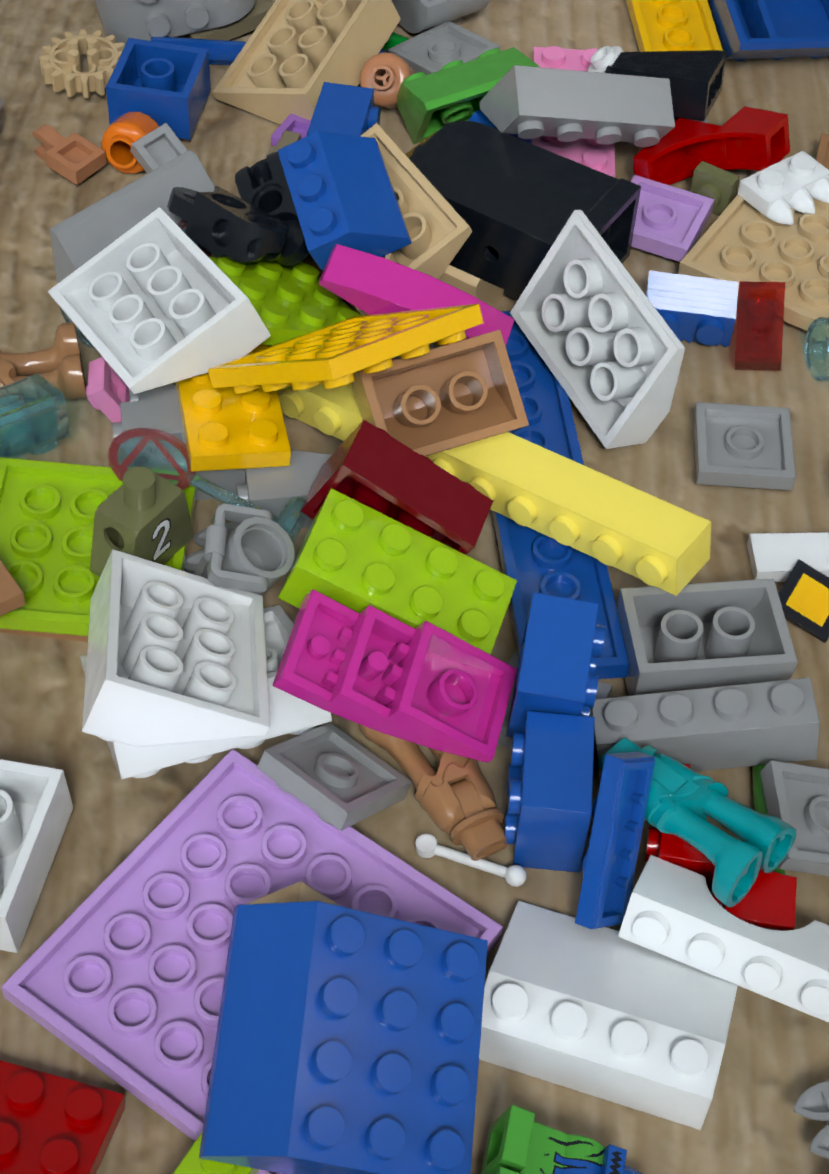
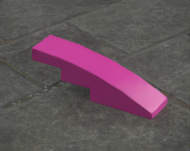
(388, 287)

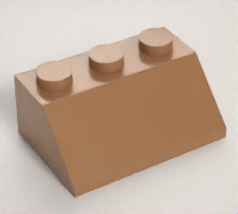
(444, 396)

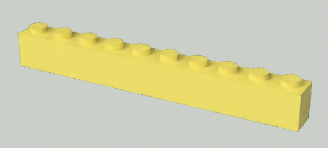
(549, 495)

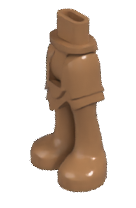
(58, 364)
(453, 796)

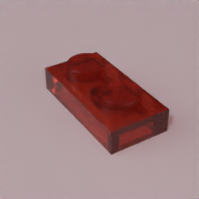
(760, 326)

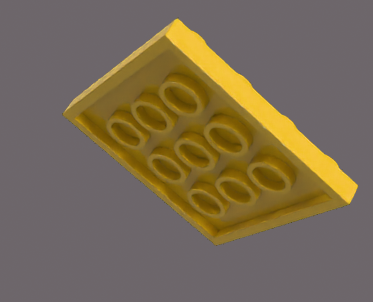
(345, 347)

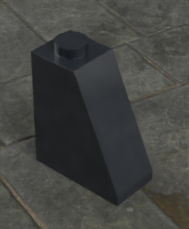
(693, 76)

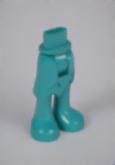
(680, 807)

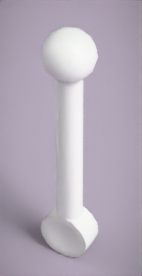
(427, 847)

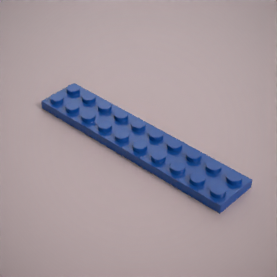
(532, 557)

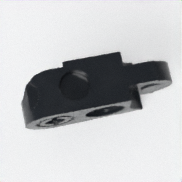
(268, 190)
(229, 225)

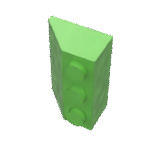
(452, 92)

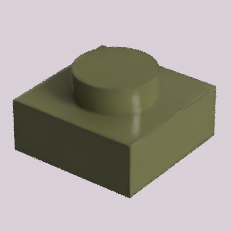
(715, 184)

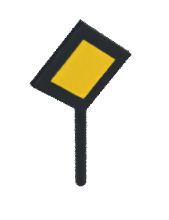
(806, 600)

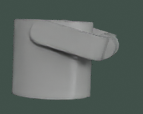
(252, 554)

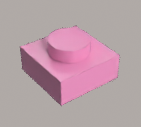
(106, 389)

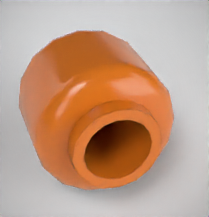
(121, 135)

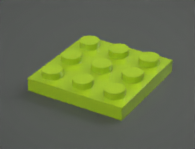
(286, 297)

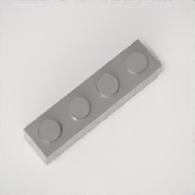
(716, 724)

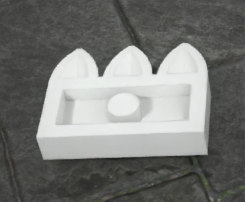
(787, 186)

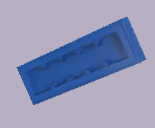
(614, 839)

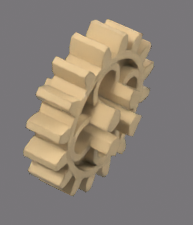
(63, 68)

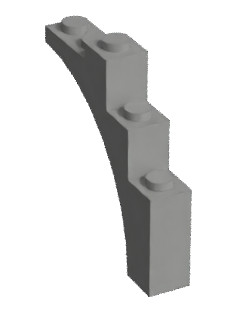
(263, 487)

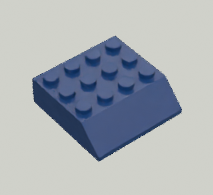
(772, 28)
(345, 1044)

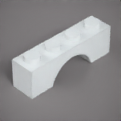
(682, 920)

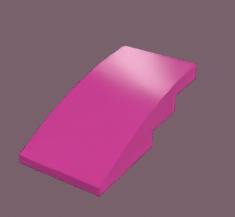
(397, 677)

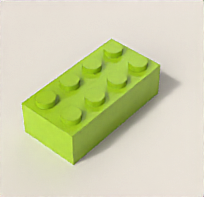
(381, 563)

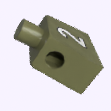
(141, 519)

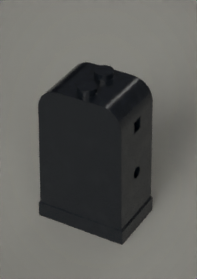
(519, 200)

